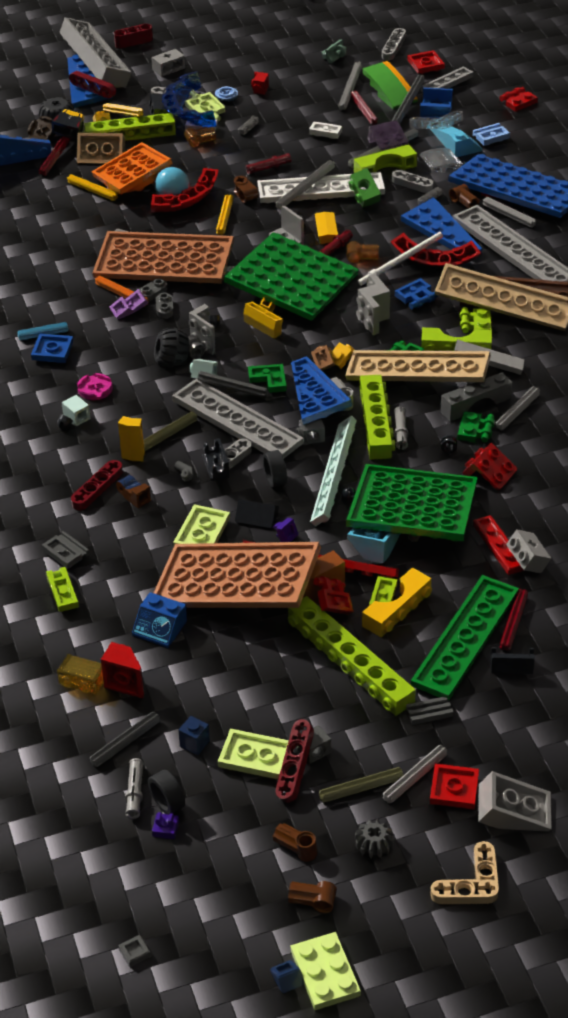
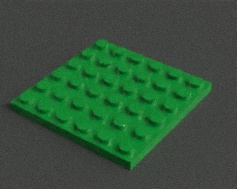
(291, 276)
(412, 502)

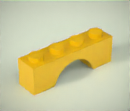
(382, 616)

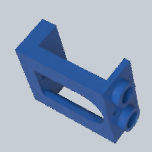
(434, 110)

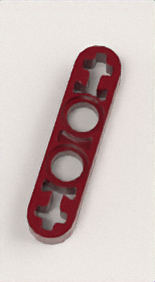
(106, 89)
(111, 470)
(294, 760)

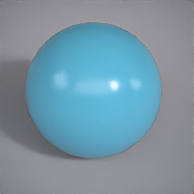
(171, 181)

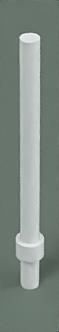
(402, 257)

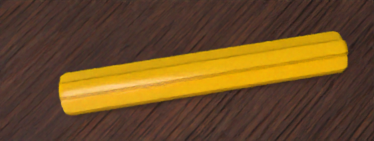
(125, 110)
(92, 187)
(224, 215)

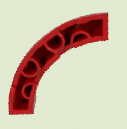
(188, 197)
(437, 258)

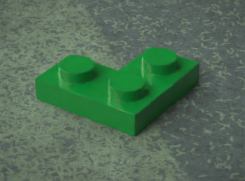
(271, 374)

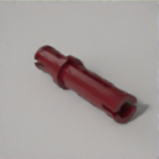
(269, 163)
(338, 242)

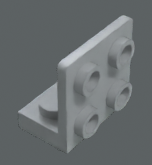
(291, 225)
(201, 328)

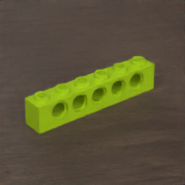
(136, 127)
(376, 417)

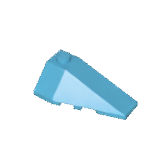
(457, 141)
(372, 544)

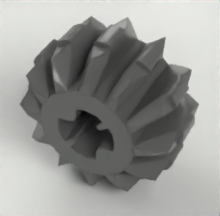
(374, 838)

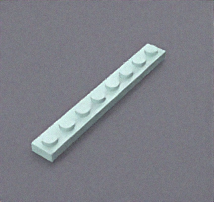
(333, 471)

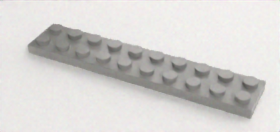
(511, 245)

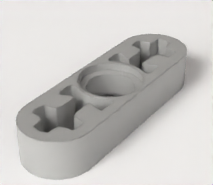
(405, 179)
(240, 450)

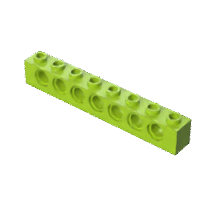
(352, 656)

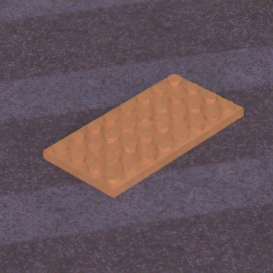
(164, 257)
(239, 574)

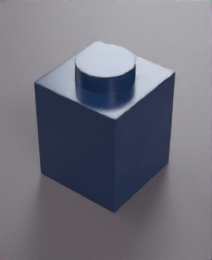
(194, 735)

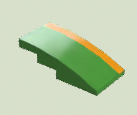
(389, 83)

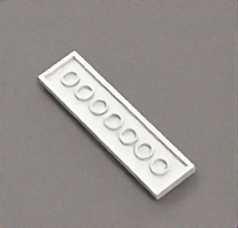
(327, 187)

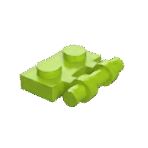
(481, 319)

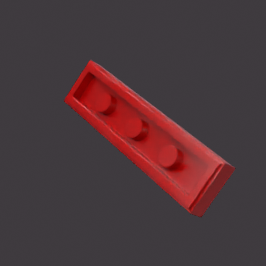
(497, 543)

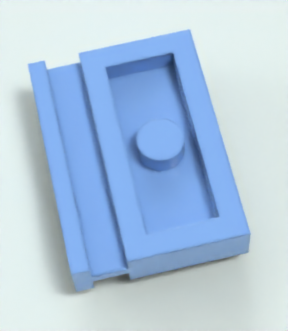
(491, 134)

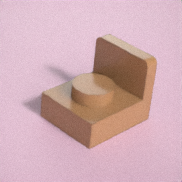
(323, 357)

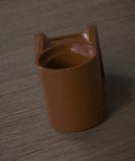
(245, 189)

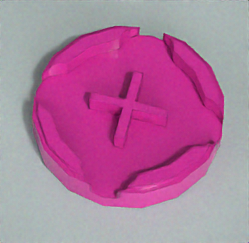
(95, 386)

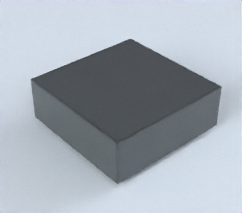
(134, 951)

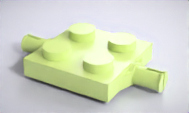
(205, 103)

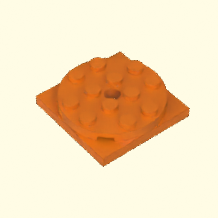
(132, 169)

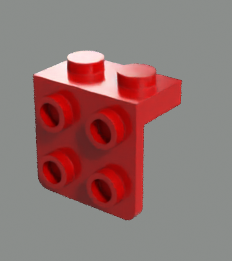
(491, 465)

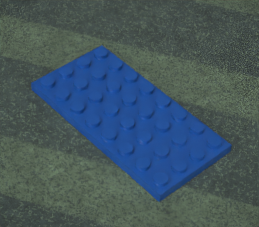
(514, 184)

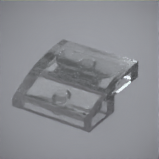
(440, 159)

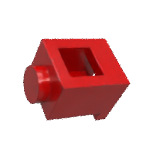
(260, 82)

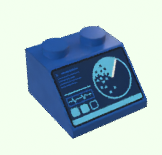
(159, 620)

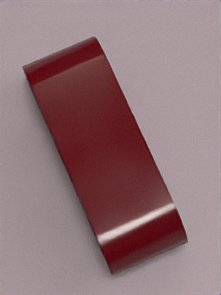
(133, 36)

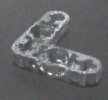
(437, 123)

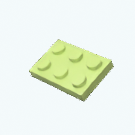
(202, 526)
(253, 753)
(325, 971)

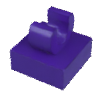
(286, 530)
(165, 826)

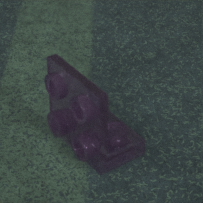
(387, 135)

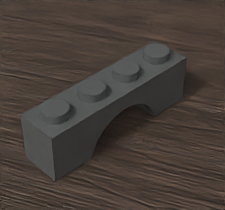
(496, 388)

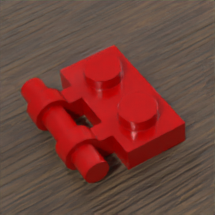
(518, 99)
(332, 596)

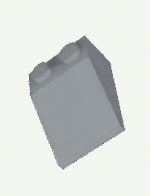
(513, 804)

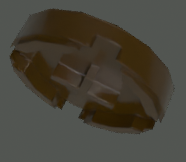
(41, 128)

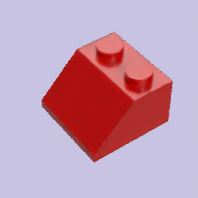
(122, 670)

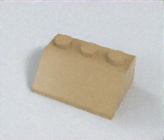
(99, 147)

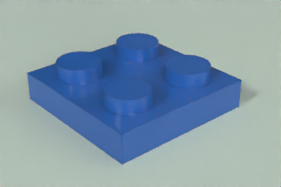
(52, 348)

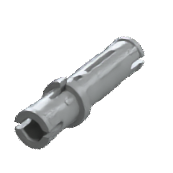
(400, 431)
(134, 795)

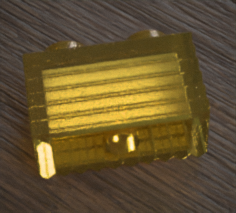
(80, 674)

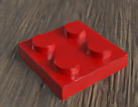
(426, 62)
(454, 786)

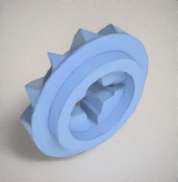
(226, 93)

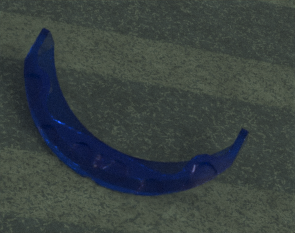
(175, 98)

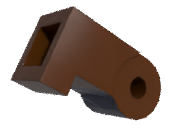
(132, 489)

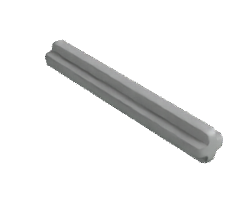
(509, 212)
(517, 408)
(414, 774)

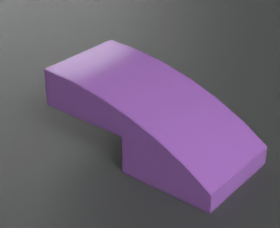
(127, 306)

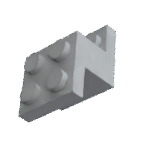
(373, 304)

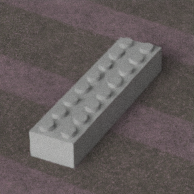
(95, 52)

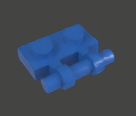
(413, 291)

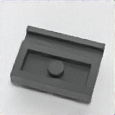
(65, 549)

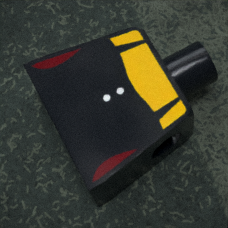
(68, 123)

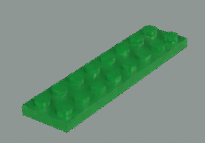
(464, 637)

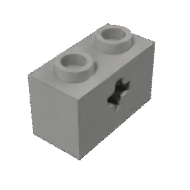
(168, 62)
(528, 551)

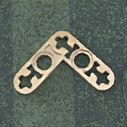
(480, 882)

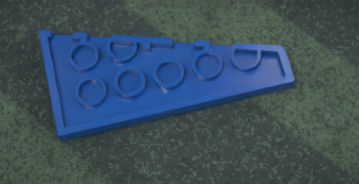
(316, 392)

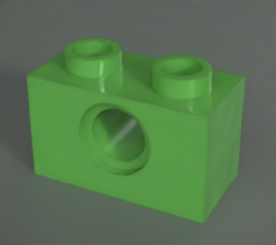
(364, 179)

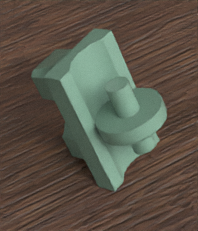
(334, 52)

